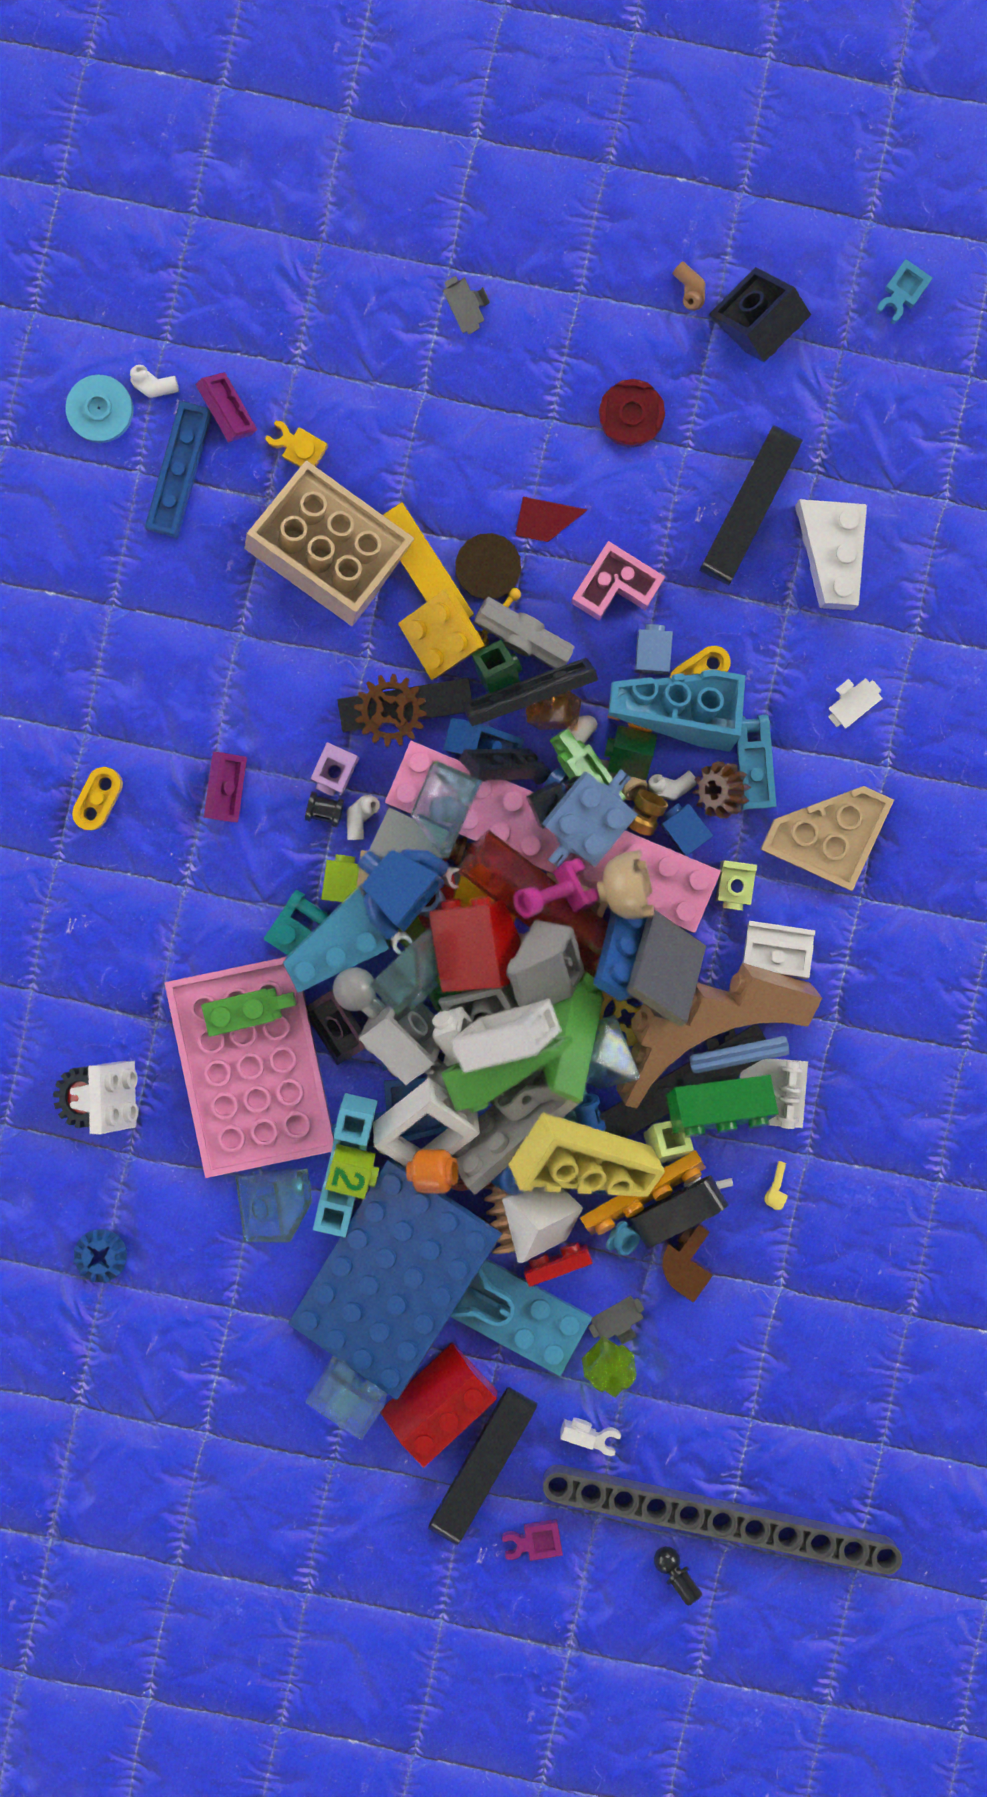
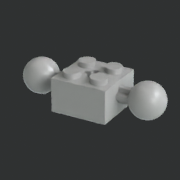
(398, 1040)

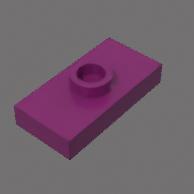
(226, 407)

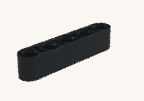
(751, 505)
(482, 1465)

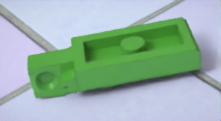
(578, 757)
(245, 1010)

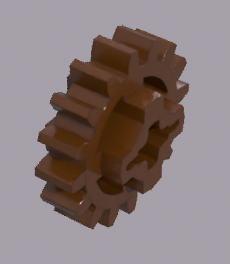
(378, 721)

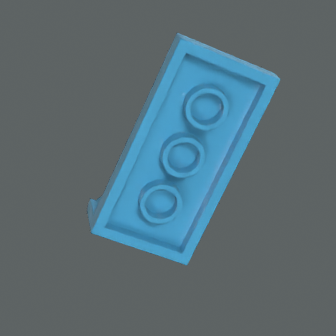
(522, 1317)

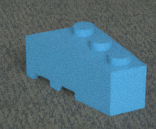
(336, 944)

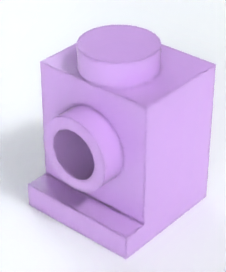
(331, 757)

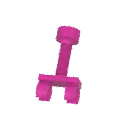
(531, 901)

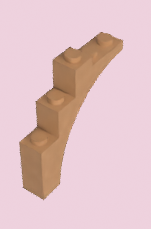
(752, 999)

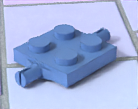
(589, 818)

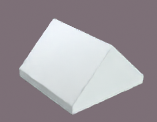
(540, 1220)

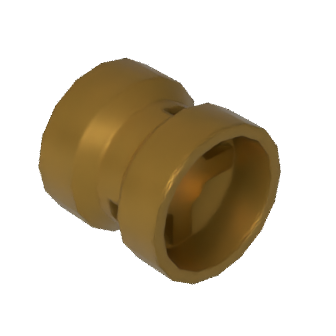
(649, 808)

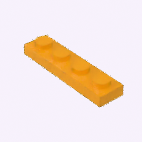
(603, 1217)

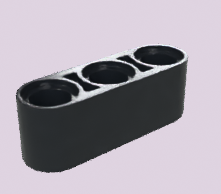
(679, 1211)

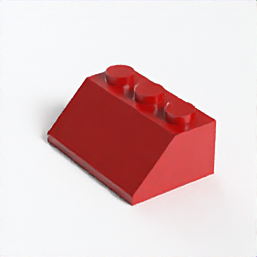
(438, 1404)

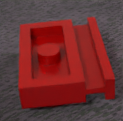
(544, 1268)

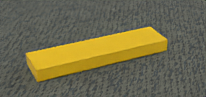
(422, 561)

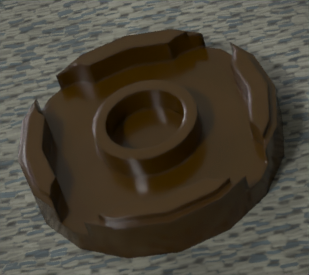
(488, 566)

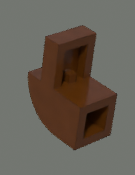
(679, 1267)

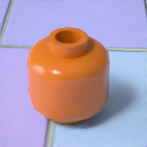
(432, 1171)

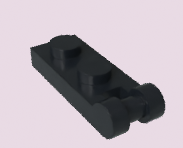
(504, 764)

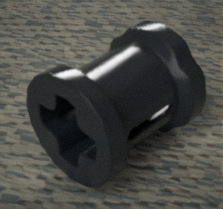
(324, 809)

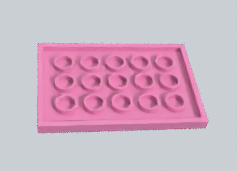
(255, 1088)

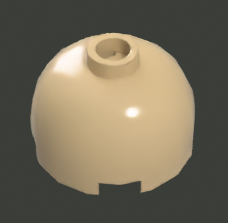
(627, 886)

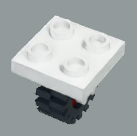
(99, 1097)

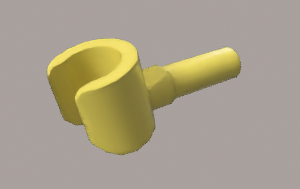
(774, 1197)

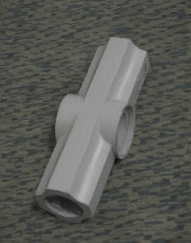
(523, 634)

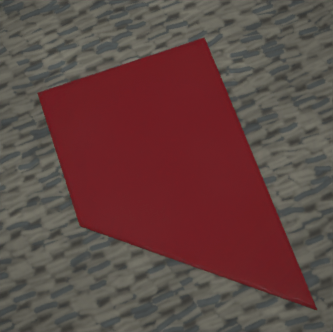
(544, 519)

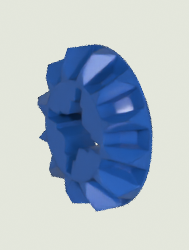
(115, 1257)

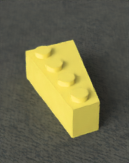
(584, 1159)

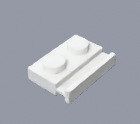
(779, 949)

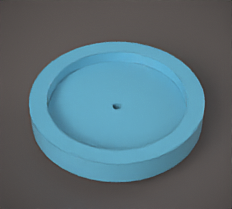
(104, 423)

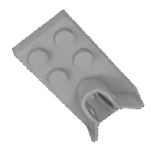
(506, 1127)

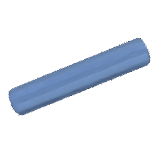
(739, 1054)

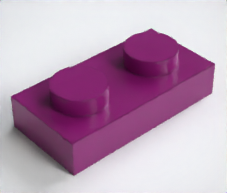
(225, 787)

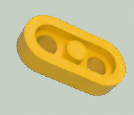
(698, 662)
(95, 797)

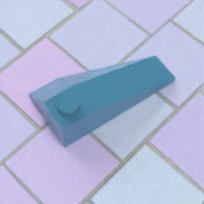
(691, 708)

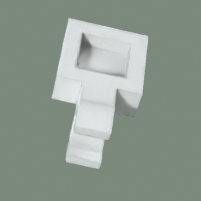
(581, 1434)

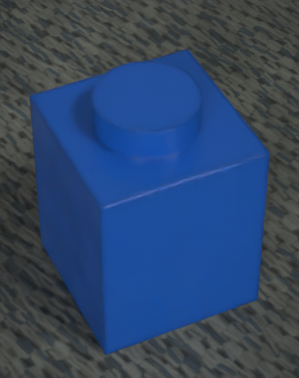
(685, 828)

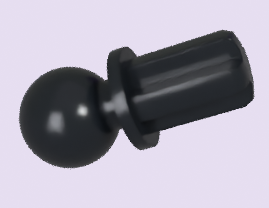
(667, 1562)

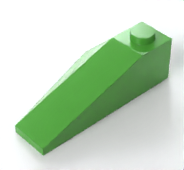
(577, 1018)
(477, 1087)

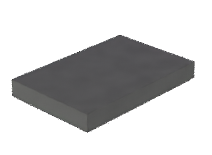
(667, 969)

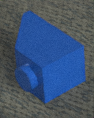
(464, 736)

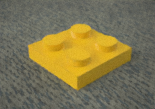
(441, 633)

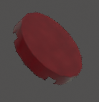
(631, 413)

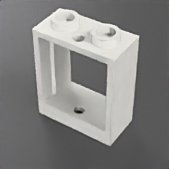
(506, 1036)
(425, 1099)

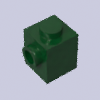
(496, 666)
(630, 752)

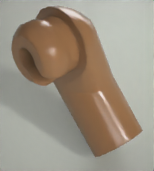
(694, 286)

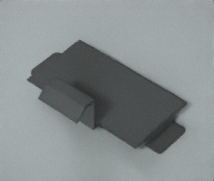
(465, 303)
(618, 1320)

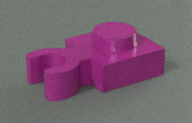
(540, 1541)

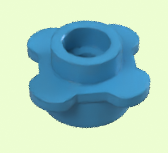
(623, 1239)

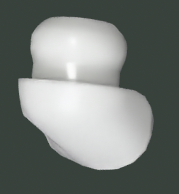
(150, 385)
(669, 788)
(358, 814)

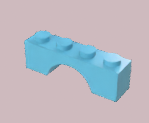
(353, 1131)

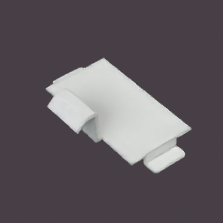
(854, 701)

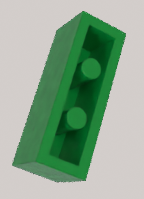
(722, 1105)

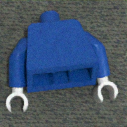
(401, 888)

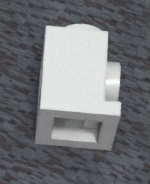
(448, 1026)

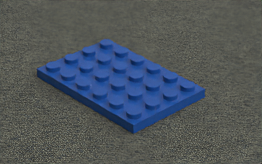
(394, 1280)

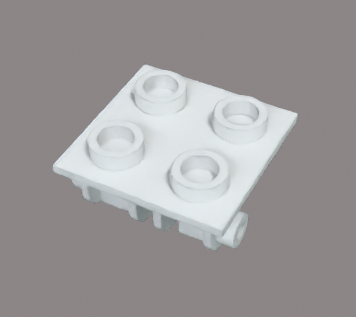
(789, 1086)

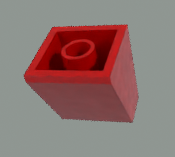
(473, 943)

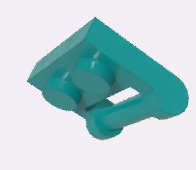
(286, 931)

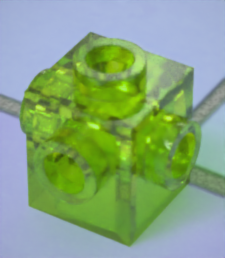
(609, 1367)

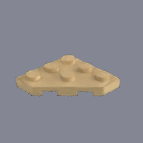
(831, 836)

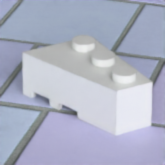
(835, 549)

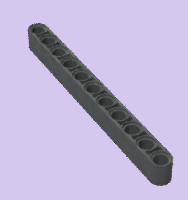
(734, 1530)

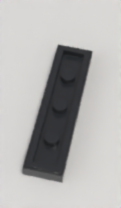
(529, 691)
(441, 701)

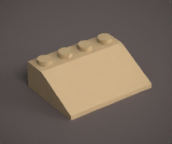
(328, 542)

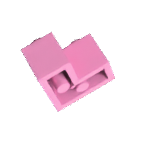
(613, 574)

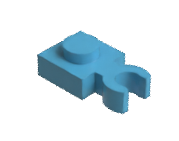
(905, 288)

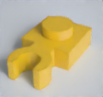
(299, 447)

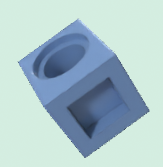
(653, 650)

